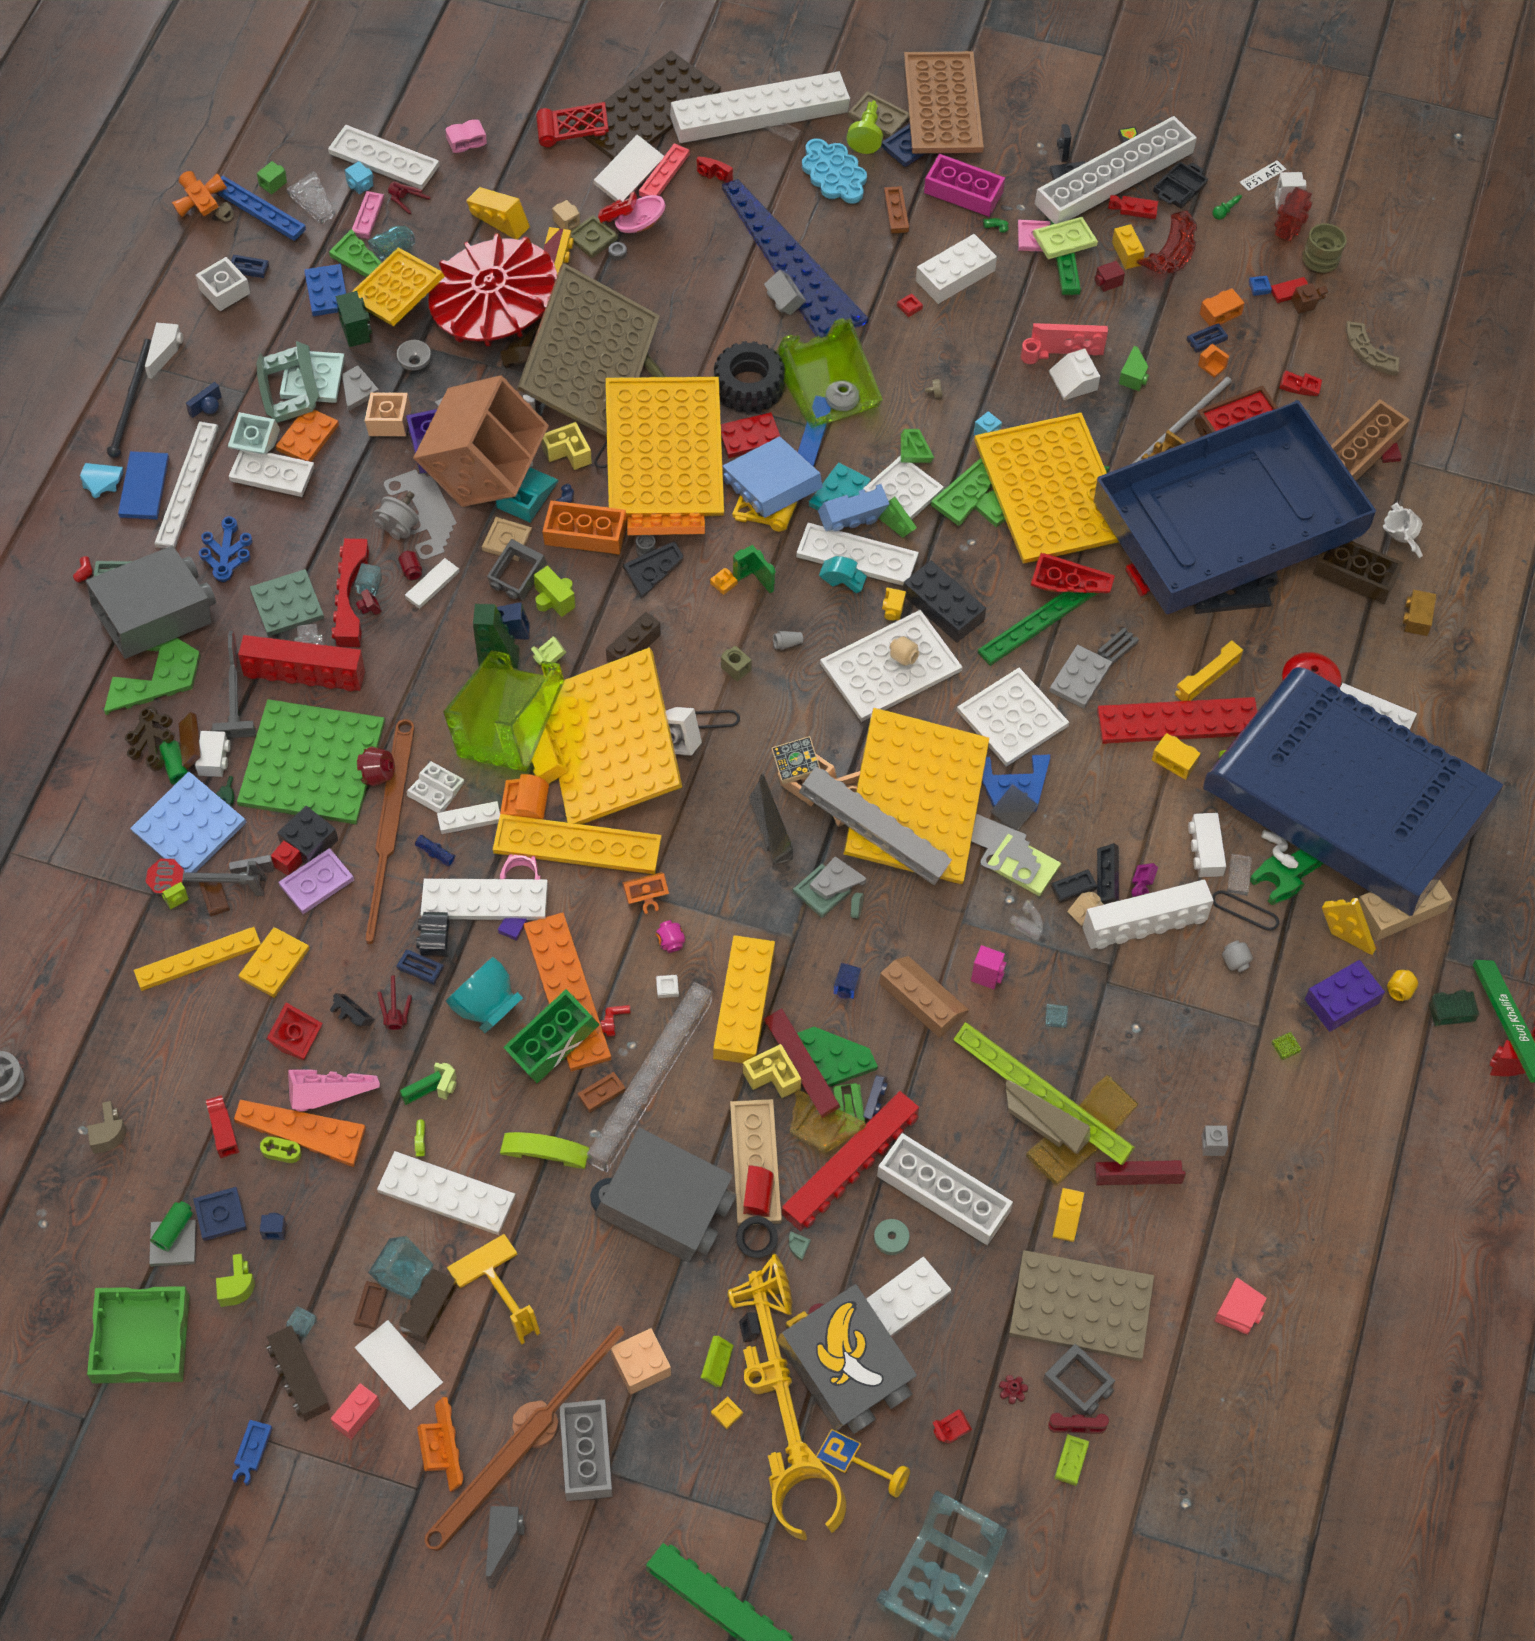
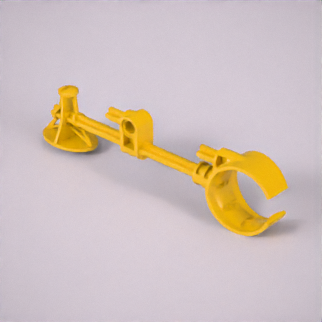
(775, 1377)

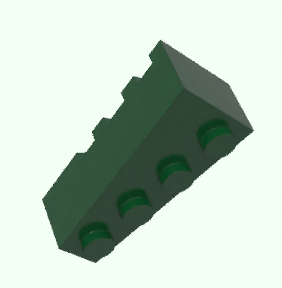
(493, 635)

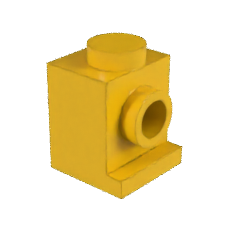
(893, 604)

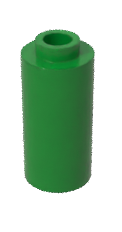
(172, 760)
(172, 1226)

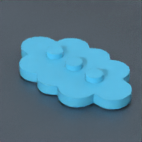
(834, 170)

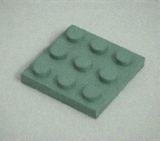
(286, 602)

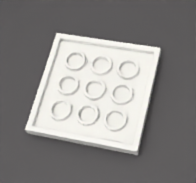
(1013, 716)

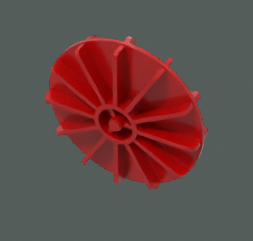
(492, 289)

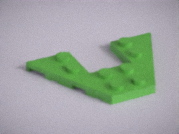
(173, 673)

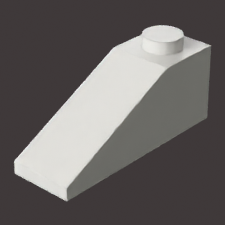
(162, 347)

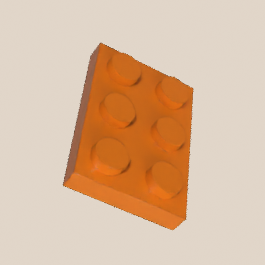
(307, 435)

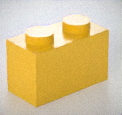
(1127, 246)
(1176, 756)

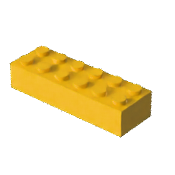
(744, 999)

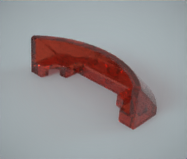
(1177, 248)

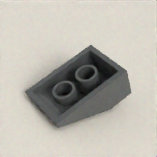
(505, 1529)

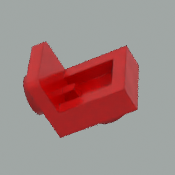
(951, 1427)

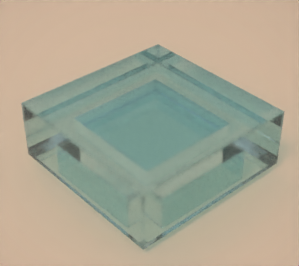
(1056, 1015)
(301, 1321)

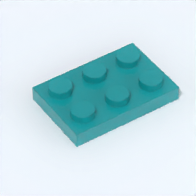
(839, 483)

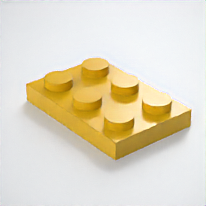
(274, 962)

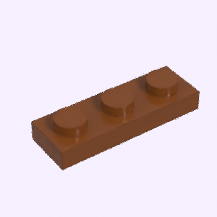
(896, 209)

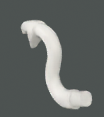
(1282, 846)

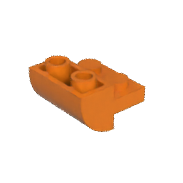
(525, 797)

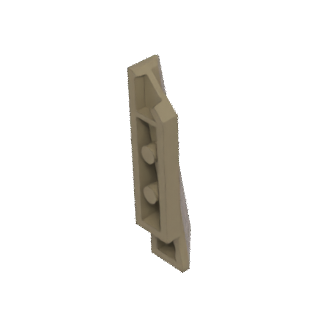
(1046, 1118)

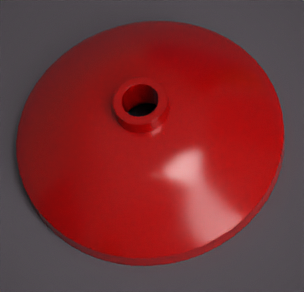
(1314, 661)

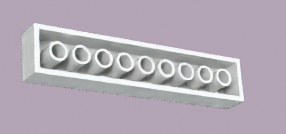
(759, 107)
(1115, 170)

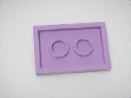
(316, 881)

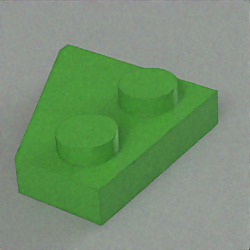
(914, 447)
(897, 518)

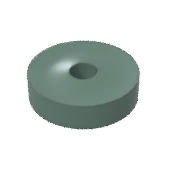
(893, 1227)

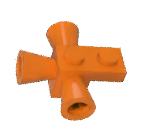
(198, 194)

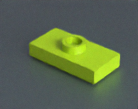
(717, 1361)
(1071, 1460)

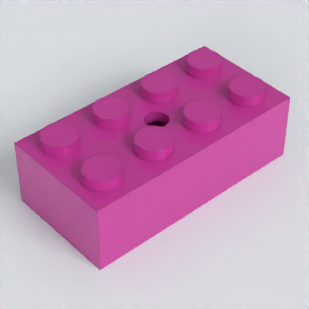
(964, 185)

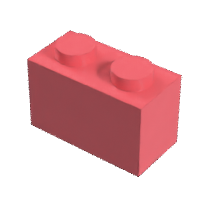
(355, 1411)

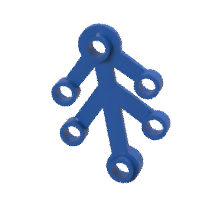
(225, 551)

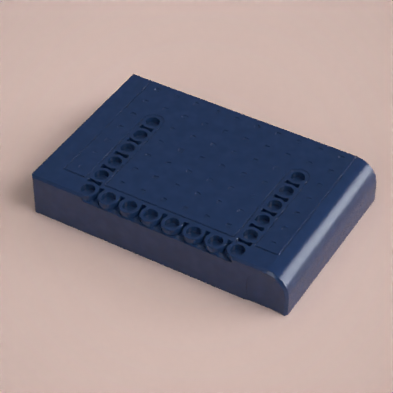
(1233, 506)
(1353, 789)

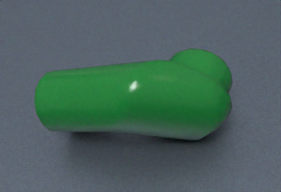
(996, 222)

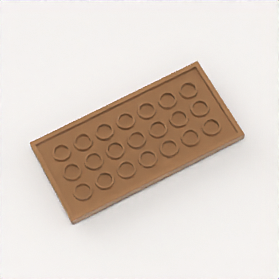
(943, 102)

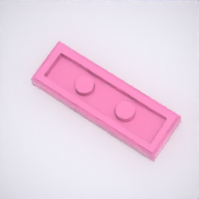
(368, 214)

